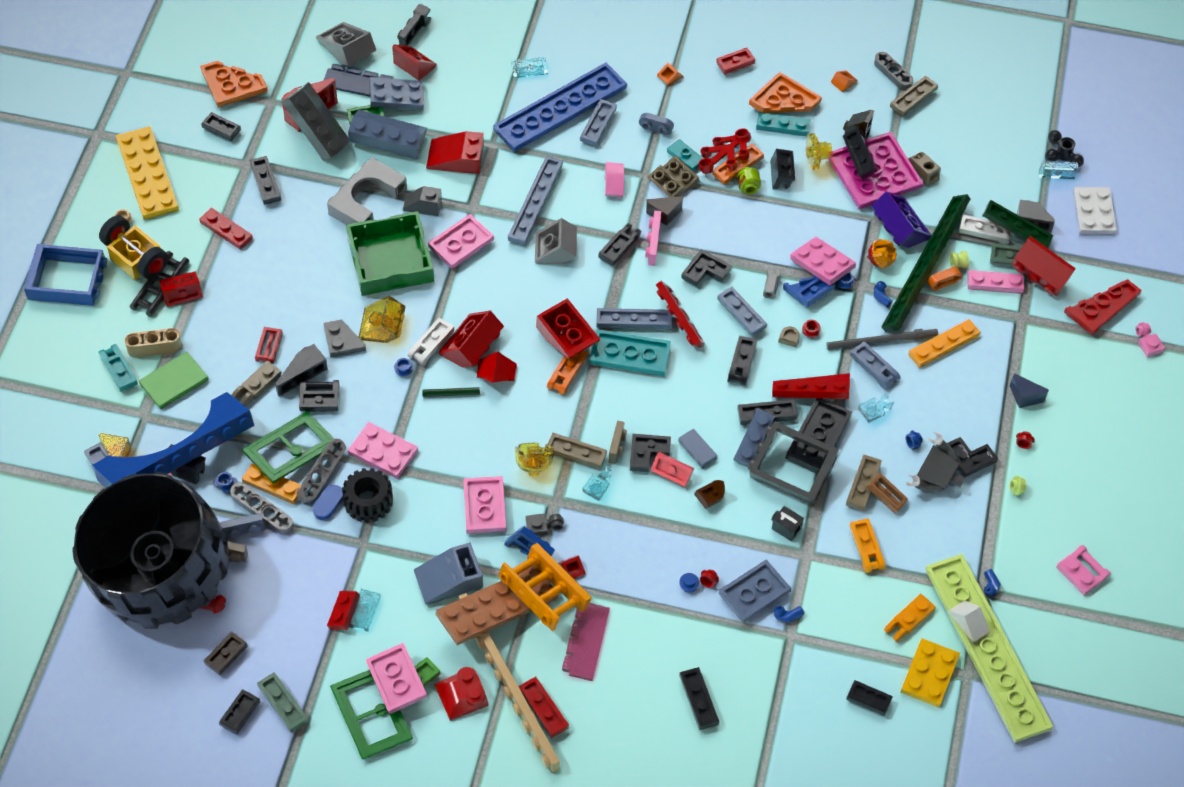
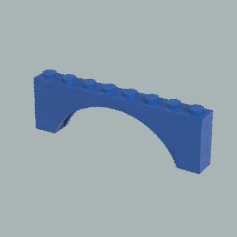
(225, 420)

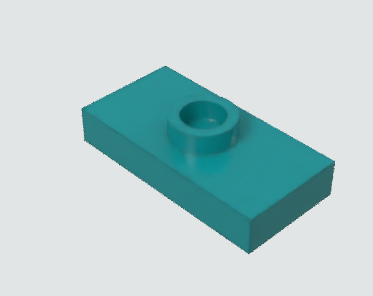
(685, 154)

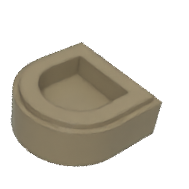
(789, 336)

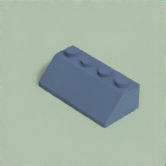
(386, 134)

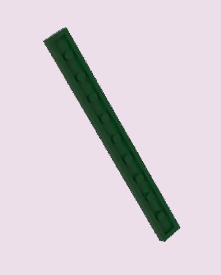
(925, 263)

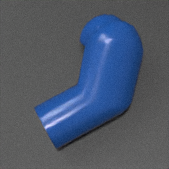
(879, 294)
(993, 583)
(788, 616)

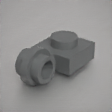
(539, 524)

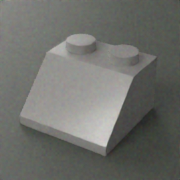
(556, 243)

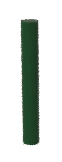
(450, 392)

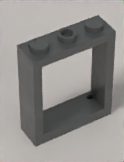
(808, 497)

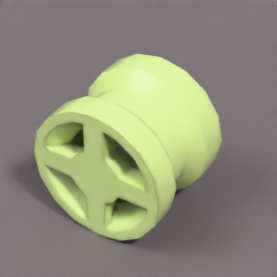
(959, 260)

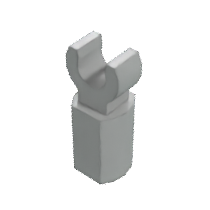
(771, 284)

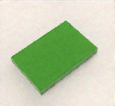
(173, 380)

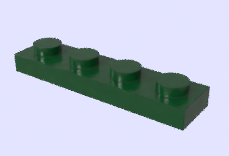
(1015, 223)

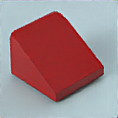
(573, 566)

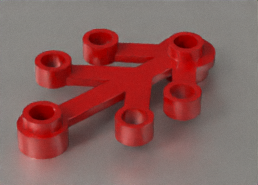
(742, 137)

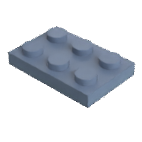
(396, 93)
(754, 591)

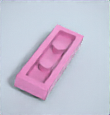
(653, 237)
(995, 281)

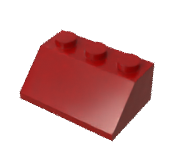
(1043, 266)
(472, 339)

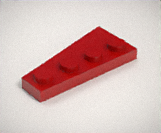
(665, 292)
(1102, 307)
(814, 387)

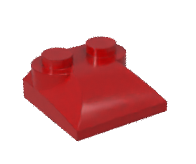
(461, 693)

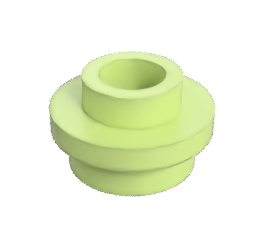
(1017, 485)

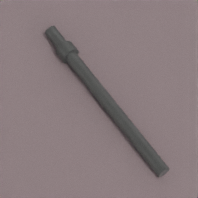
(917, 334)

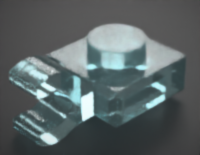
(597, 485)

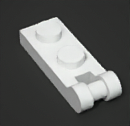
(984, 229)
(430, 341)

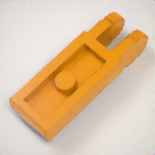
(910, 616)

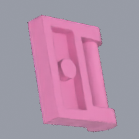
(1079, 574)

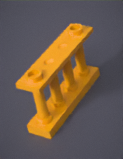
(551, 571)

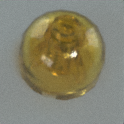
(533, 458)

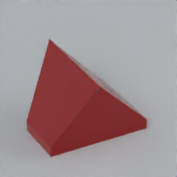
(497, 368)

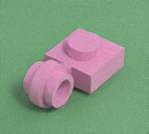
(1149, 344)

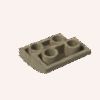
(673, 177)

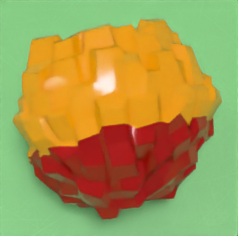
(882, 253)

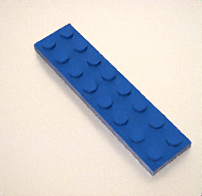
(559, 107)

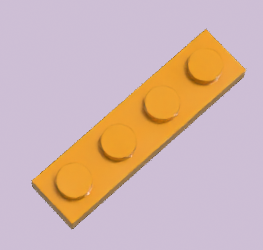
(944, 343)

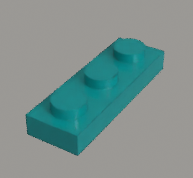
(783, 124)

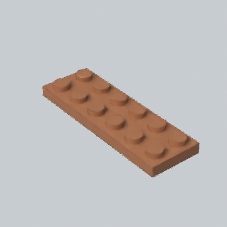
(487, 608)

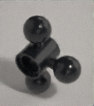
(1065, 149)

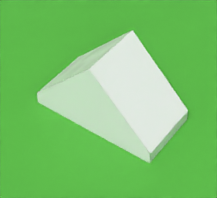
(970, 620)

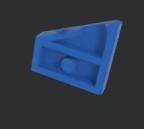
(525, 539)

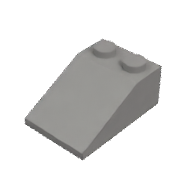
(347, 43)

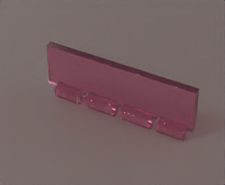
(589, 630)

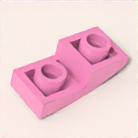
(614, 179)

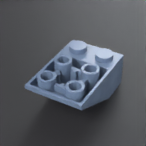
(449, 574)

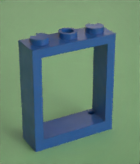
(66, 254)

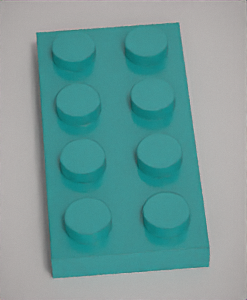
(631, 352)

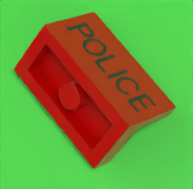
(181, 288)

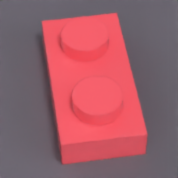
(672, 469)

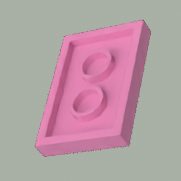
(461, 241)
(823, 260)
(382, 450)
(484, 504)
(396, 678)

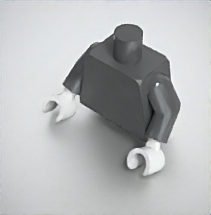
(938, 468)

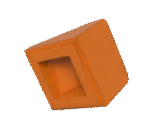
(669, 74)
(843, 80)

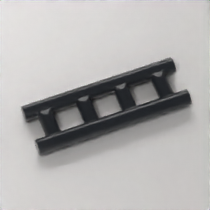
(148, 286)

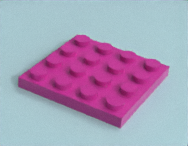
(893, 174)

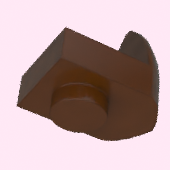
(711, 493)

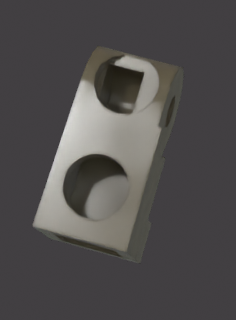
(926, 168)

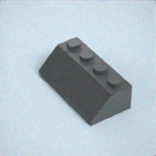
(316, 121)

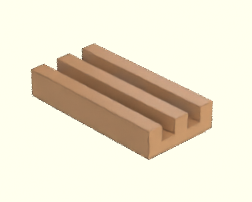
(885, 495)

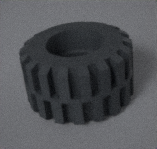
(367, 508)

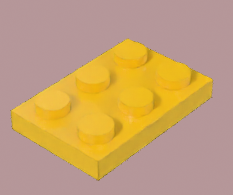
(930, 672)

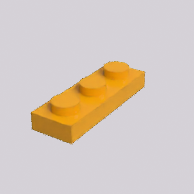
(282, 489)

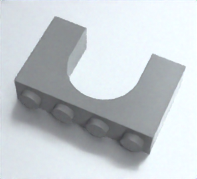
(370, 176)

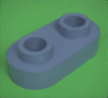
(656, 123)

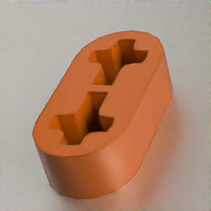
(944, 278)

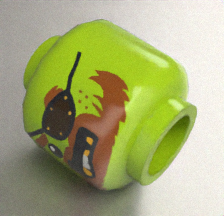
(749, 180)

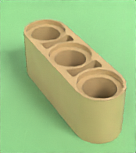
(145, 345)

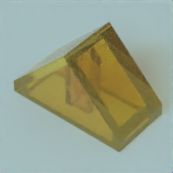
(115, 445)

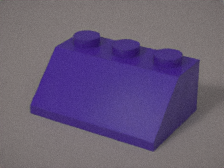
(900, 220)

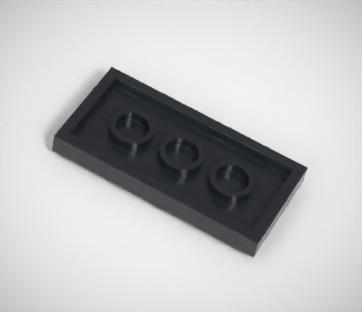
(823, 422)

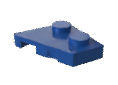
(808, 290)

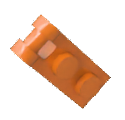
(566, 372)

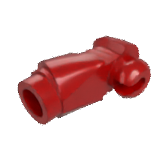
(216, 605)

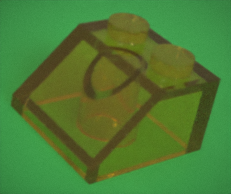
(382, 321)

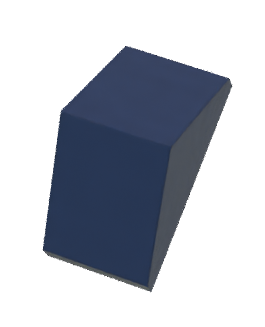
(1027, 392)

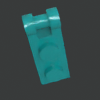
(118, 367)

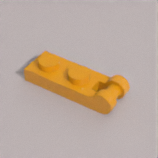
(867, 545)

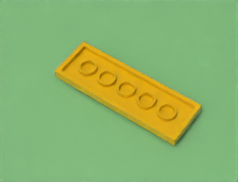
(147, 173)

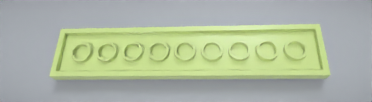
(992, 653)

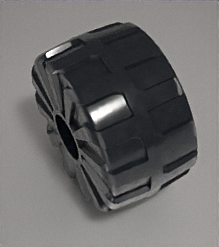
(150, 550)

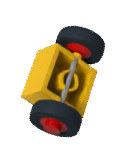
(132, 249)

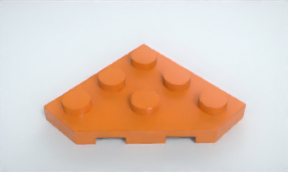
(231, 83)
(784, 95)

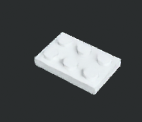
(1094, 211)

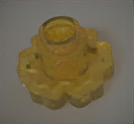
(817, 151)

